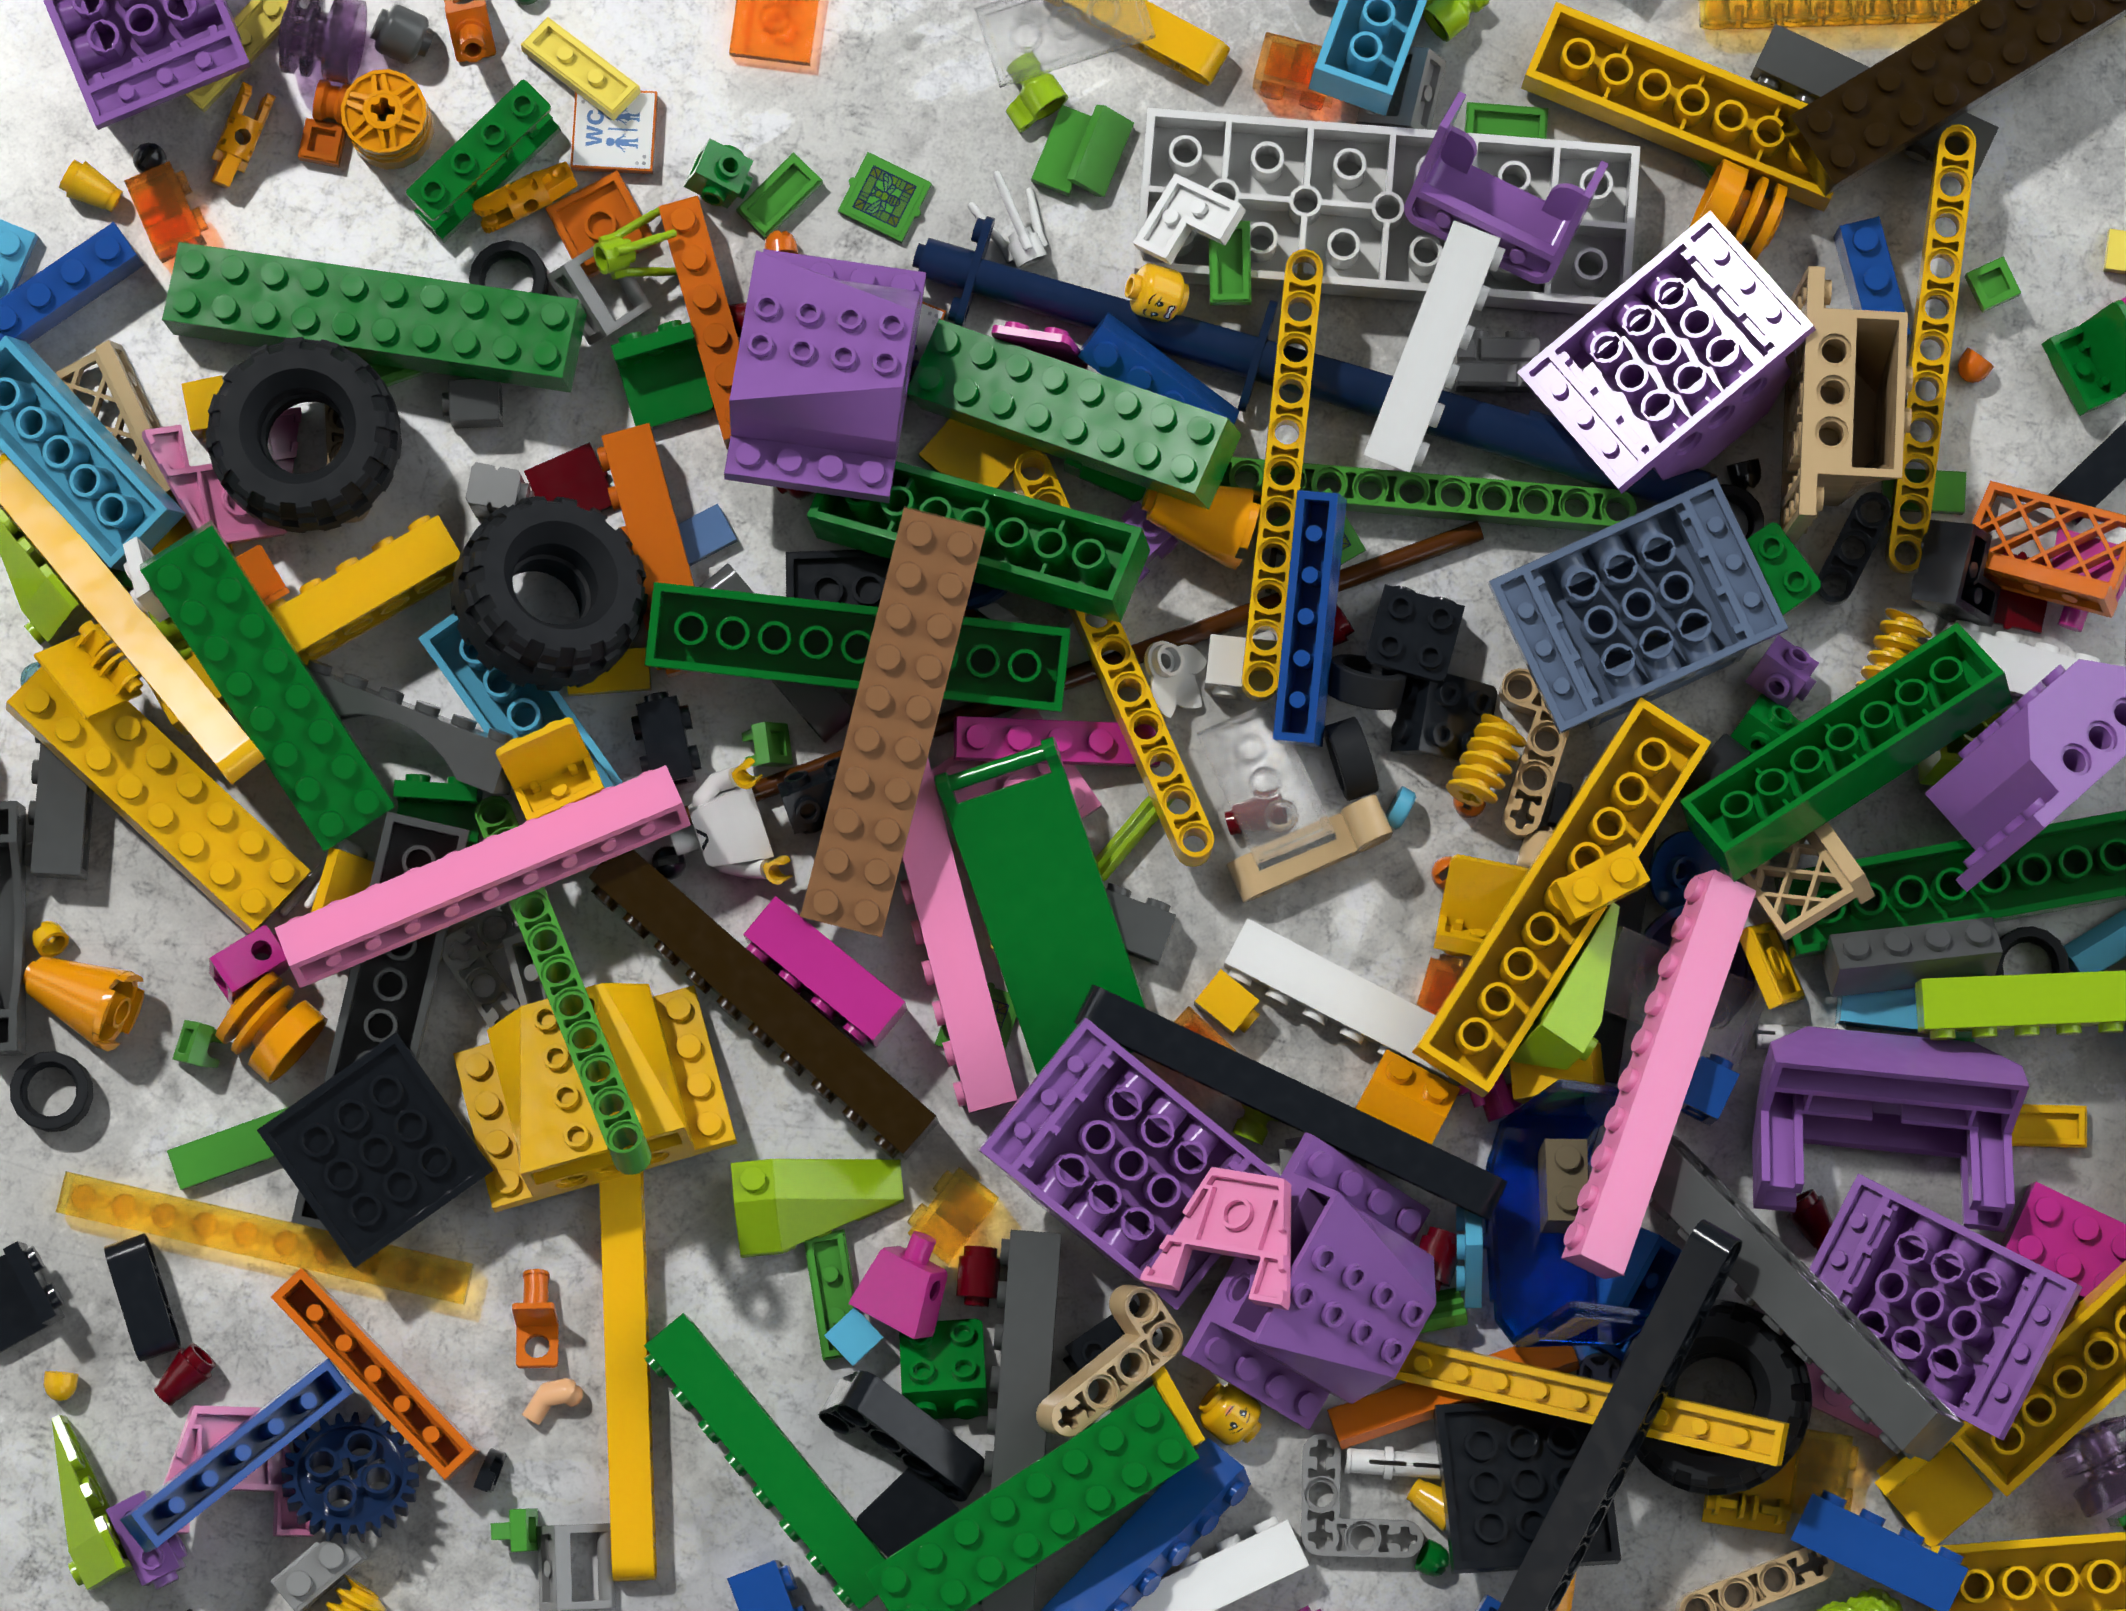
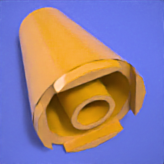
(1212, 531)
(87, 997)

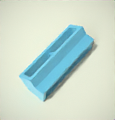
(2099, 946)

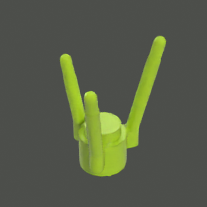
(615, 254)

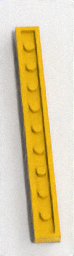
(1583, 1397)

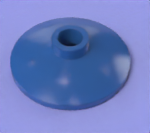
(1677, 850)

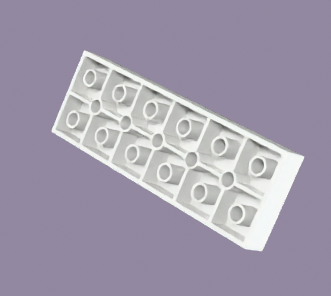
(1345, 198)

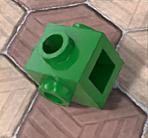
(720, 174)
(1763, 724)

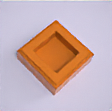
(322, 143)

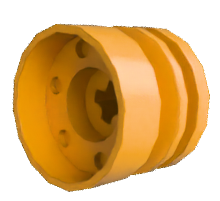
(404, 133)
(1743, 212)
(263, 1020)

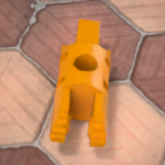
(228, 152)
(524, 196)

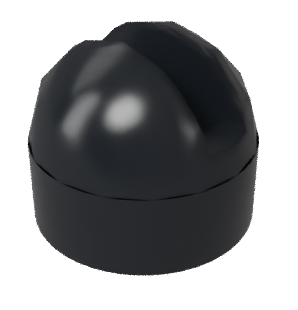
(156, 159)
(1745, 473)
(669, 871)

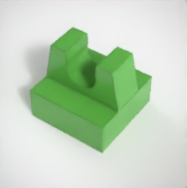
(1992, 284)
(770, 744)
(194, 1043)
(520, 1530)

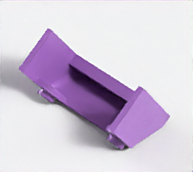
(1529, 228)

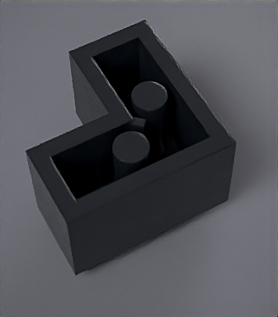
(1952, 574)

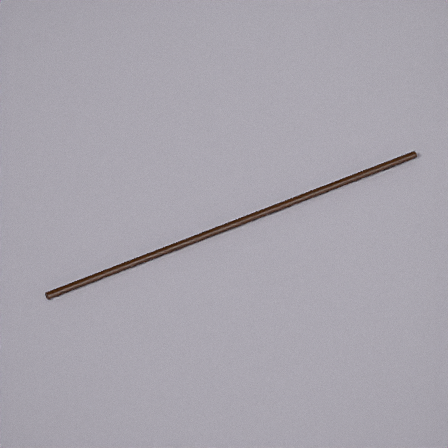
(1188, 634)

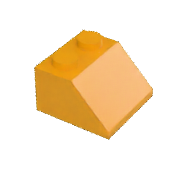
(1408, 1097)

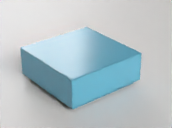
(853, 1336)

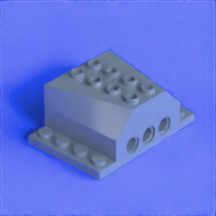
(1638, 608)

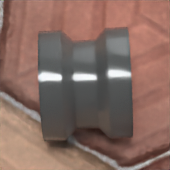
(1606, 1372)

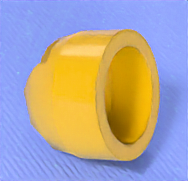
(50, 947)
(60, 1384)

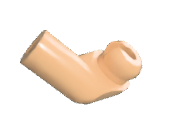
(552, 1394)

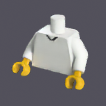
(731, 827)

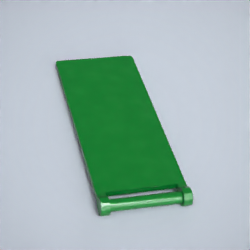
(1039, 895)

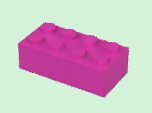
(826, 972)
(2066, 1237)

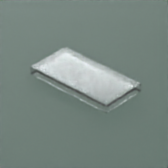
(1048, 35)
(1266, 787)
(1635, 977)

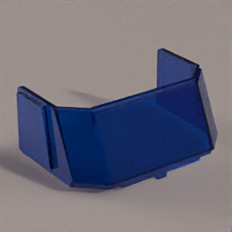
(1533, 1289)

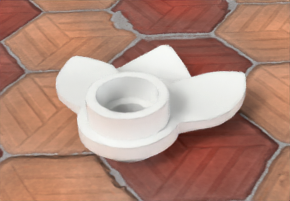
(1174, 678)

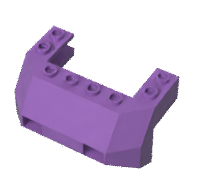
(1889, 1098)

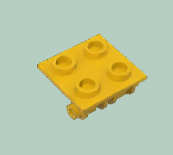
(90, 672)
(1759, 1508)

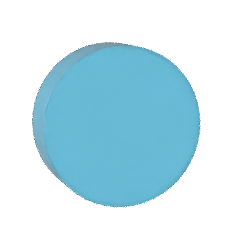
(1400, 807)

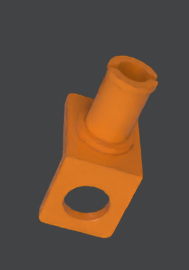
(470, 30)
(263, 574)
(534, 1319)

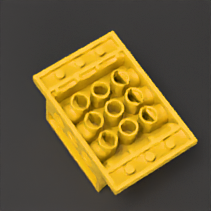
(535, 1114)

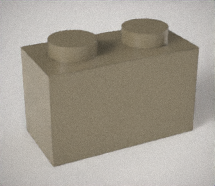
(1561, 1178)

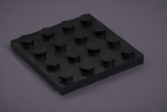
(375, 1150)
(1501, 1479)

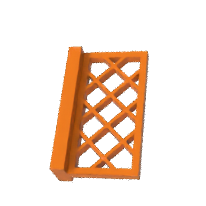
(2046, 582)

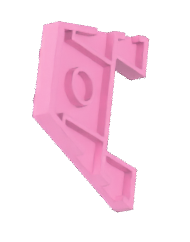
(199, 488)
(1237, 1218)
(208, 1426)

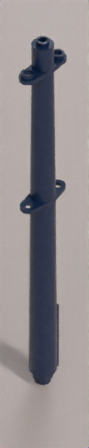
(1521, 437)

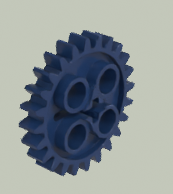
(367, 1506)

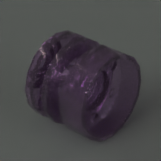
(333, 38)
(2102, 1460)

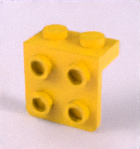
(549, 768)
(1473, 901)
(1934, 1493)

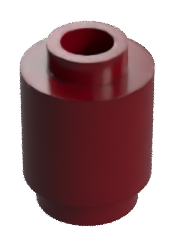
(1443, 1247)
(978, 1275)

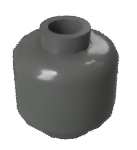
(401, 34)

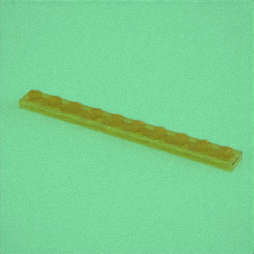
(259, 1237)

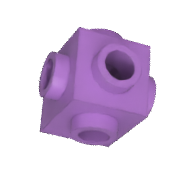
(1784, 673)

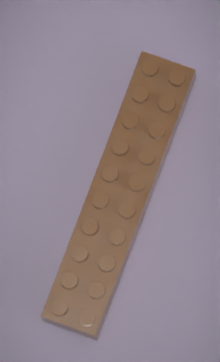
(893, 721)

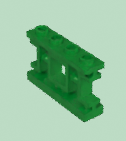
(483, 160)

